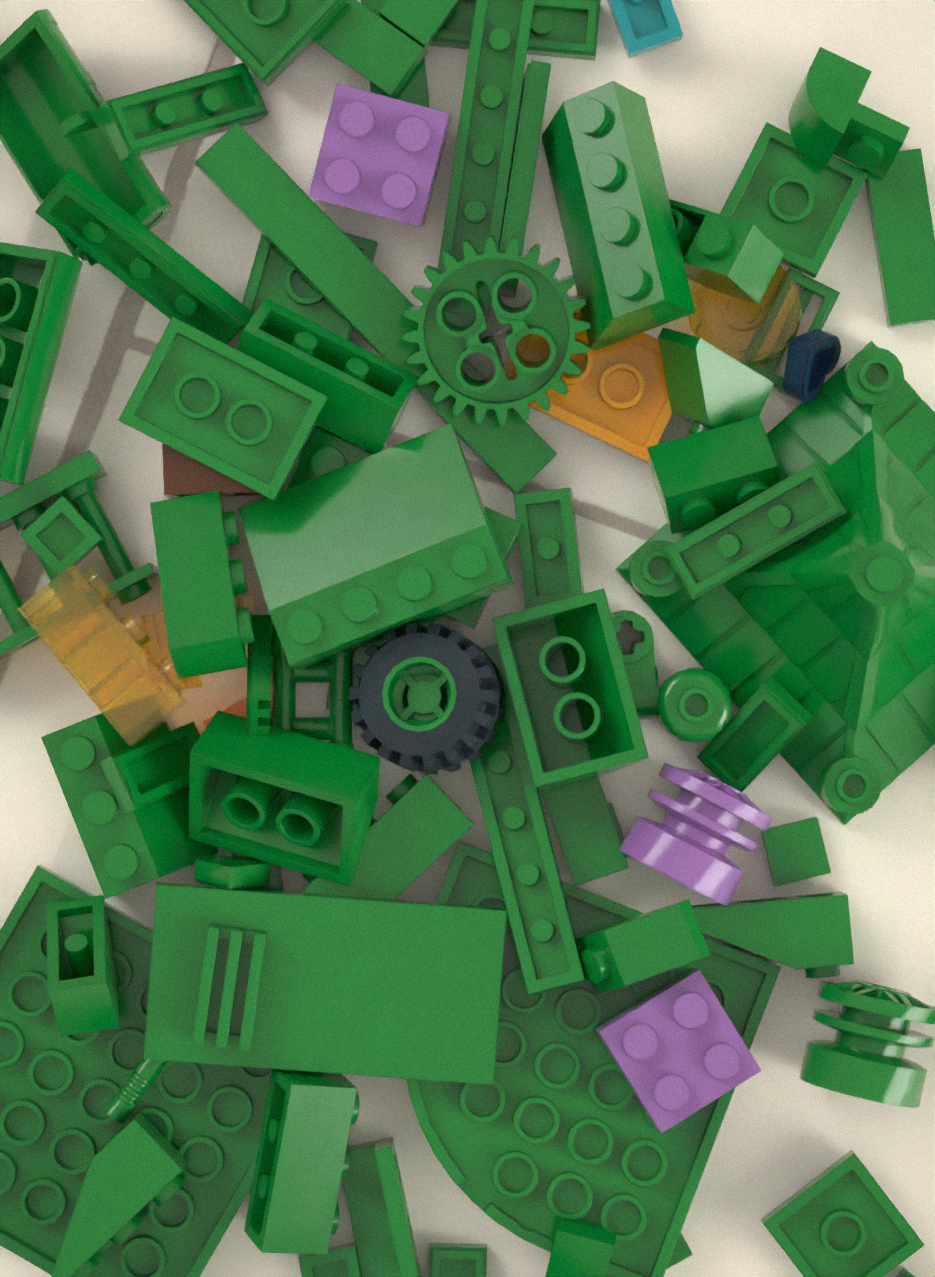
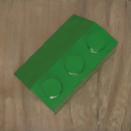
(570, 690)
(282, 797)
(120, 847)

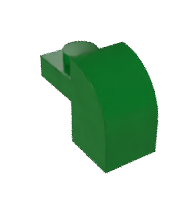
(831, 121)

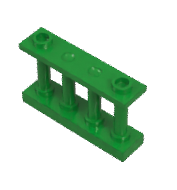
(27, 503)

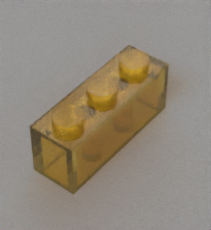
(105, 653)

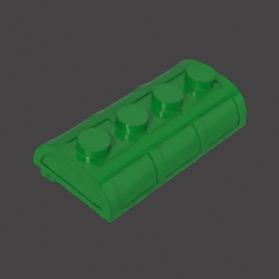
(54, 125)

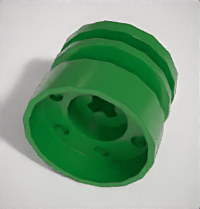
(869, 1044)

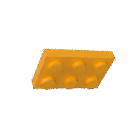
(616, 396)

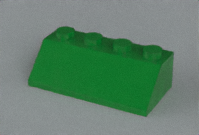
(616, 214)

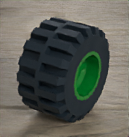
(427, 698)

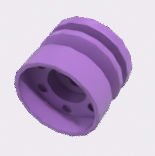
(696, 833)

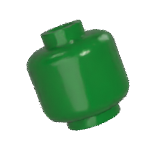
(693, 705)

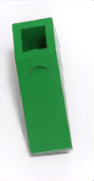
(725, 252)
(119, 1182)

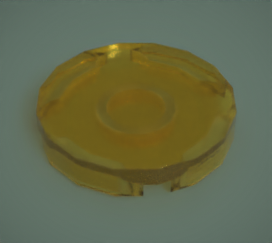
(746, 329)

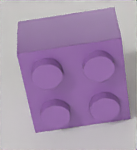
(380, 155)
(678, 1049)

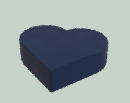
(808, 362)

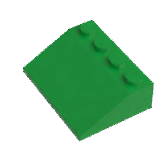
(373, 548)

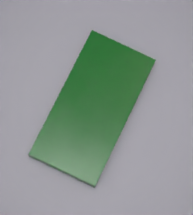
(340, 983)

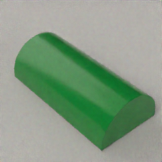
(34, 313)

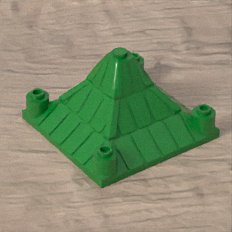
(842, 610)

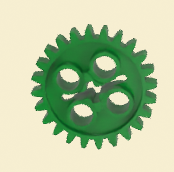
(546, 314)

